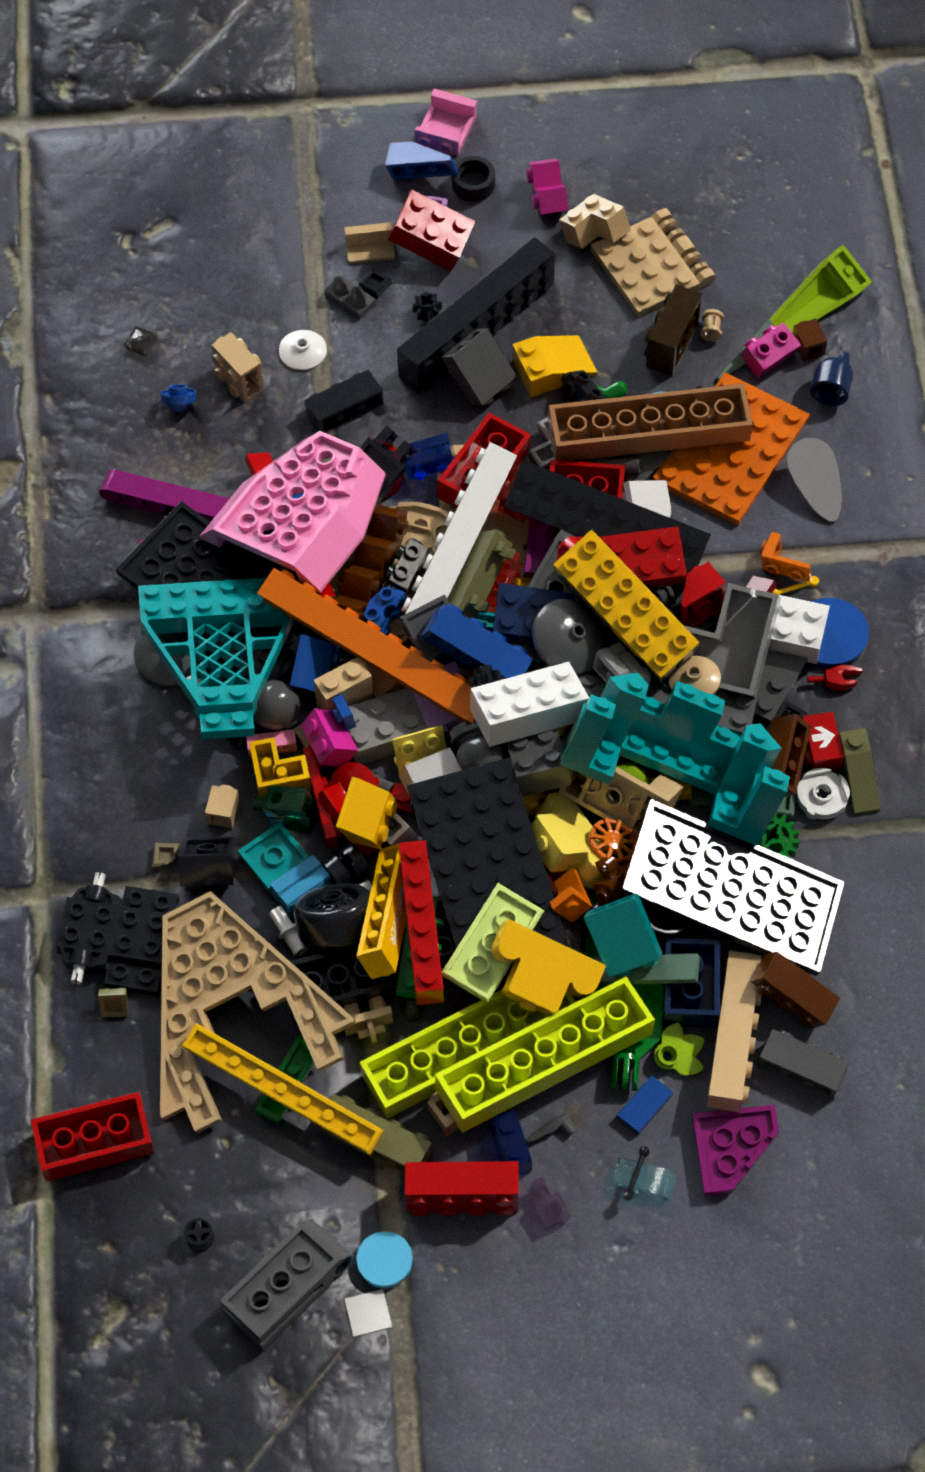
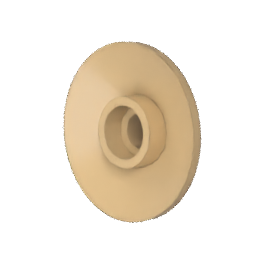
(708, 675)

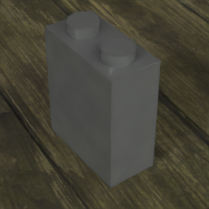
(479, 367)

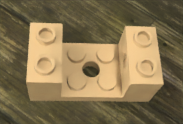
(633, 795)

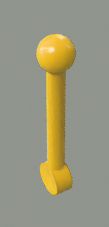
(814, 581)

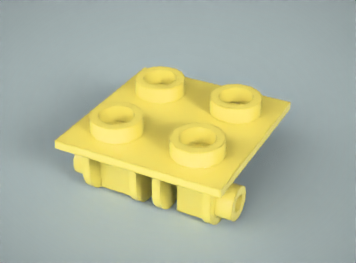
(418, 746)

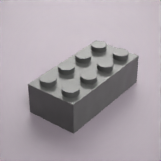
(538, 761)

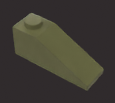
(859, 771)

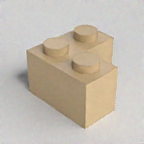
(593, 219)

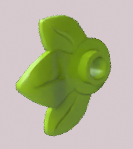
(682, 1049)

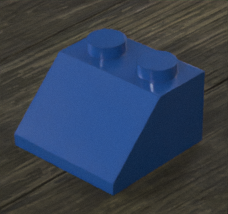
(313, 660)

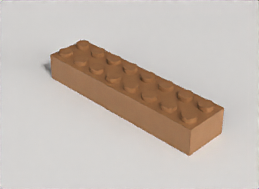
(649, 422)

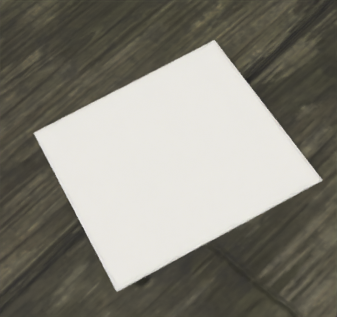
(368, 1312)

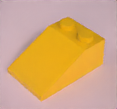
(546, 359)

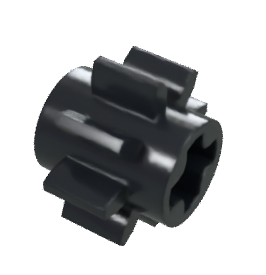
(426, 306)
(484, 675)

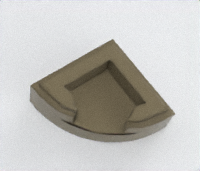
(165, 855)

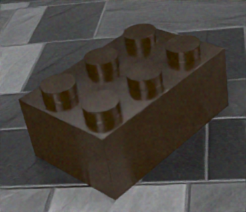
(673, 329)

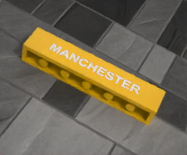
(384, 917)

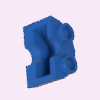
(385, 607)

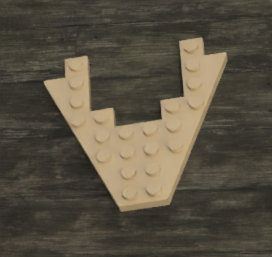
(210, 960)

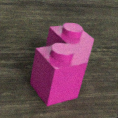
(547, 187)

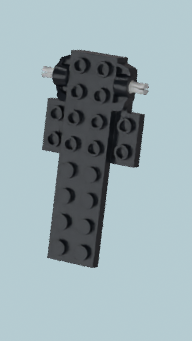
(119, 935)

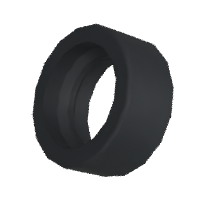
(474, 192)

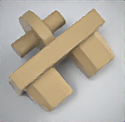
(369, 1022)

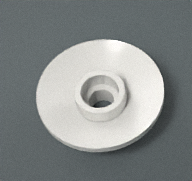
(304, 357)

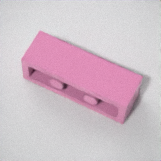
(284, 740)

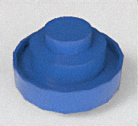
(178, 397)

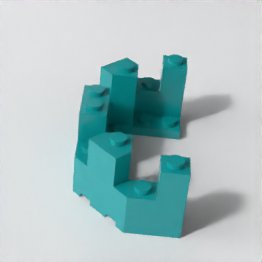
(684, 744)

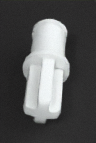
(288, 931)

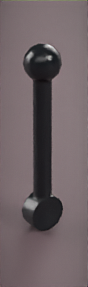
(628, 1193)

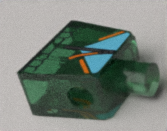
(289, 806)

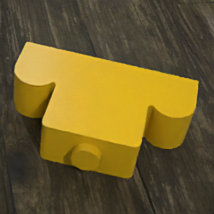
(542, 968)

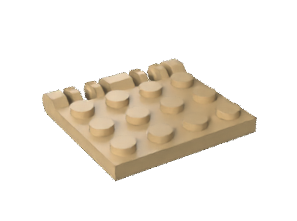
(650, 264)

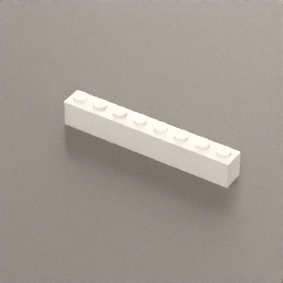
(462, 526)

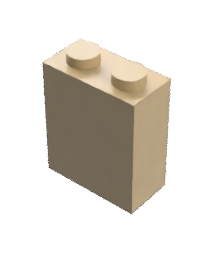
(349, 679)

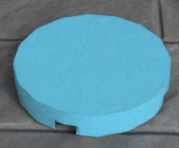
(384, 1259)

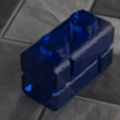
(431, 456)
(510, 1140)

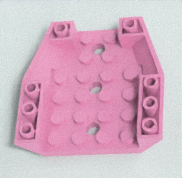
(310, 532)

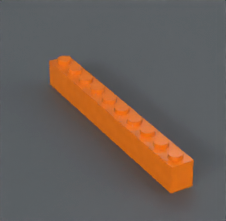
(368, 643)

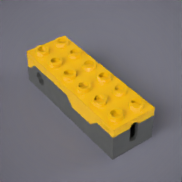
(624, 605)

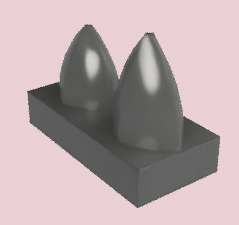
(349, 297)

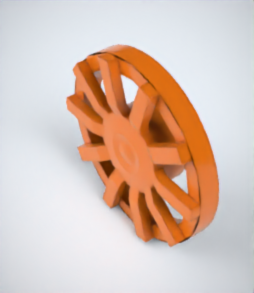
(612, 840)

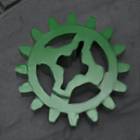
(780, 844)

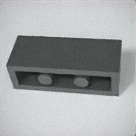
(803, 1064)

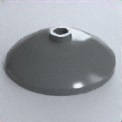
(556, 636)
(151, 665)

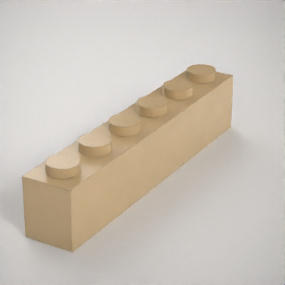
(734, 1034)

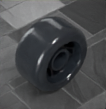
(331, 916)

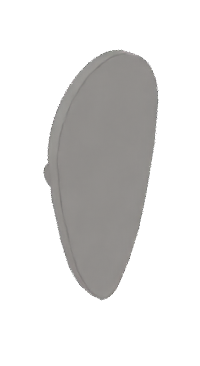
(816, 476)

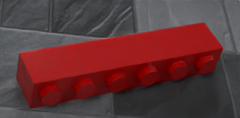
(421, 923)

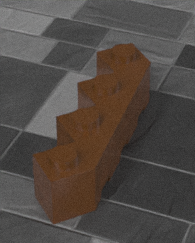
(373, 559)

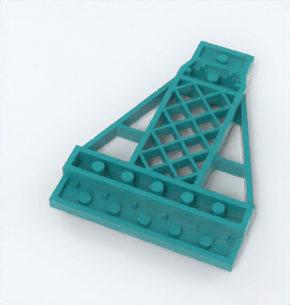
(215, 609)

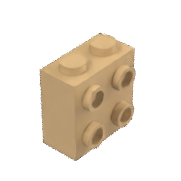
(237, 367)

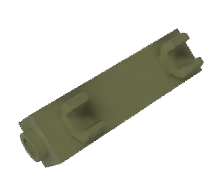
(480, 572)

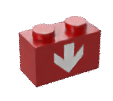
(824, 742)

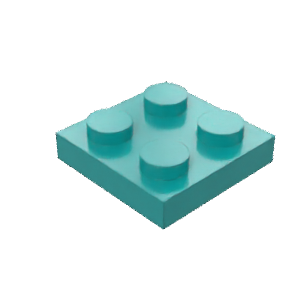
(272, 854)

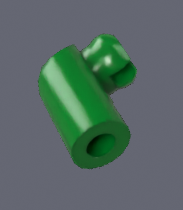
(616, 390)

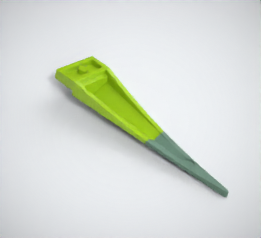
(825, 289)

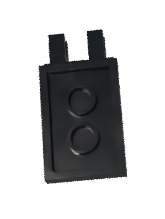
(390, 462)

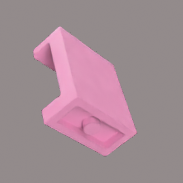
(447, 122)

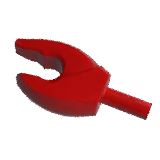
(834, 679)

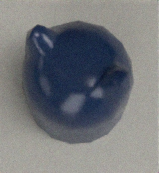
(830, 378)

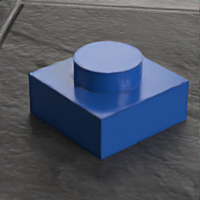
(343, 713)

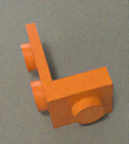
(780, 565)
(572, 897)

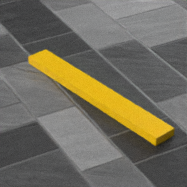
(283, 1089)

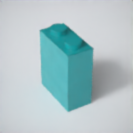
(623, 936)

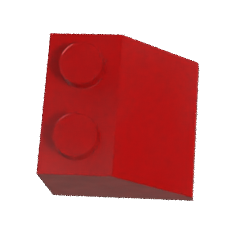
(702, 595)

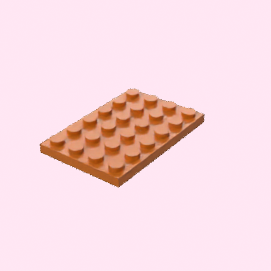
(732, 475)

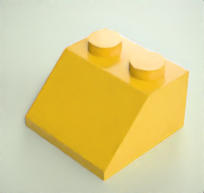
(366, 814)

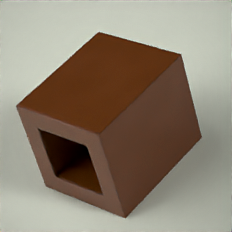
(811, 339)

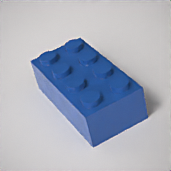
(472, 644)

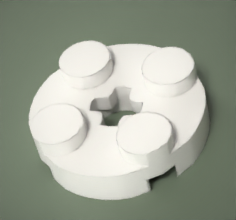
(819, 807)

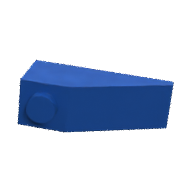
(413, 161)

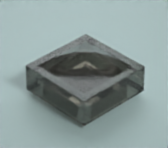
(141, 341)

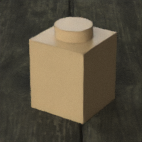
(222, 806)

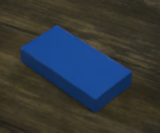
(645, 1105)

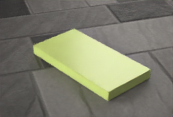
(473, 963)

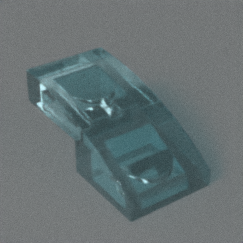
(651, 1179)

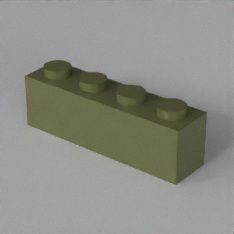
(396, 1143)

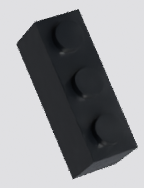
(344, 401)

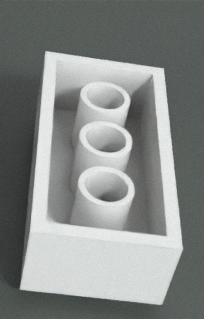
(799, 628)
(527, 703)

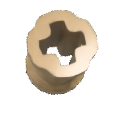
(711, 325)

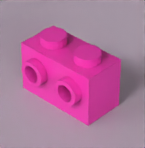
(770, 349)
(328, 738)

